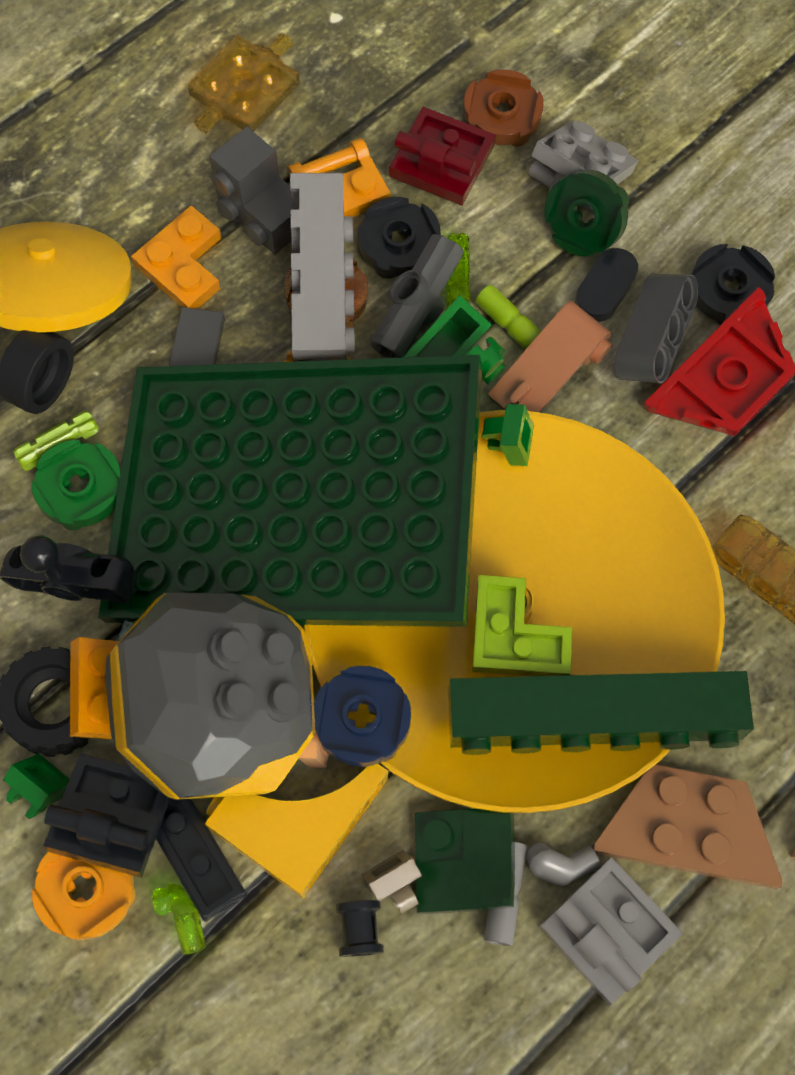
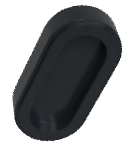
(607, 283)

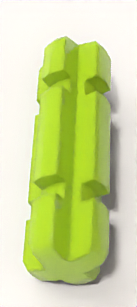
(81, 426)

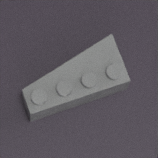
(320, 268)

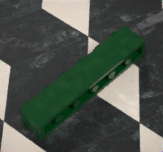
(599, 711)

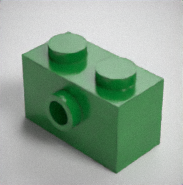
(452, 332)

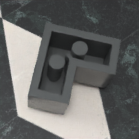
(252, 190)

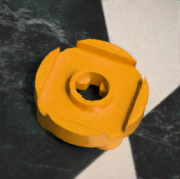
(80, 917)

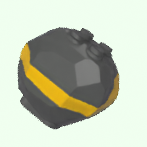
(211, 695)

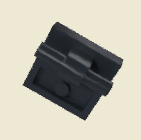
(106, 817)

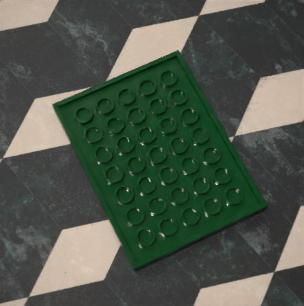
(304, 486)

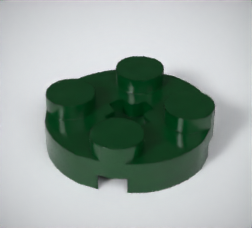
(607, 202)

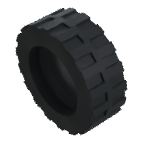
(14, 703)

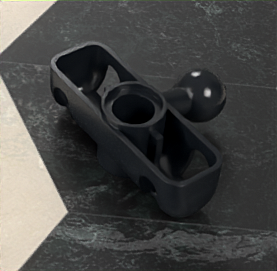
(67, 571)

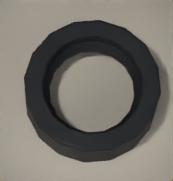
(35, 370)

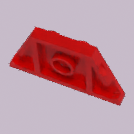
(729, 373)

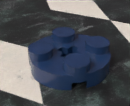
(379, 738)

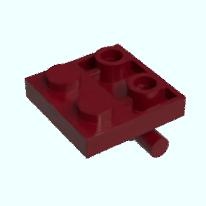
(441, 155)

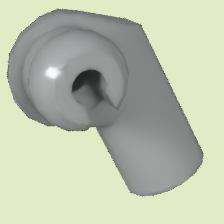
(559, 868)

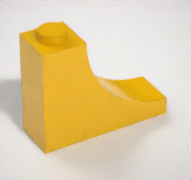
(294, 837)

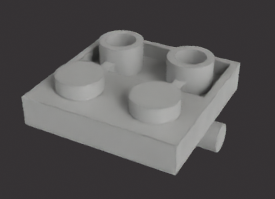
(579, 148)
(610, 931)

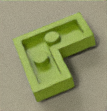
(509, 645)

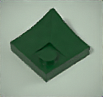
(464, 860)

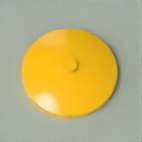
(59, 276)

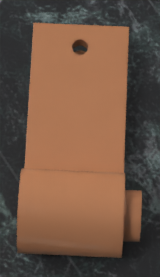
(552, 359)

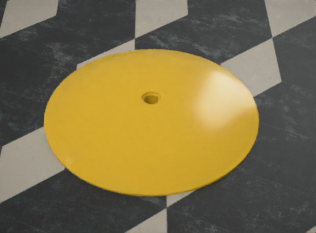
(601, 553)

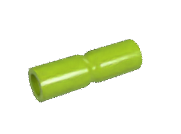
(507, 316)

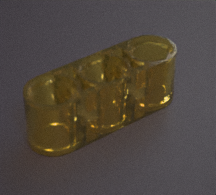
(759, 562)

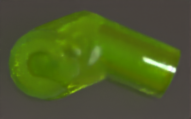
(185, 916)

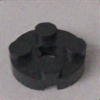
(376, 231)
(730, 263)

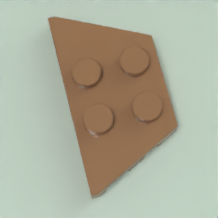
(693, 827)

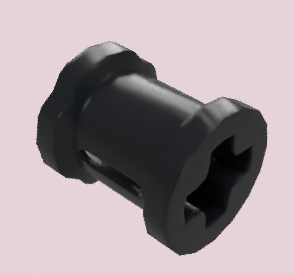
(359, 928)

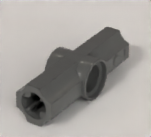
(417, 297)

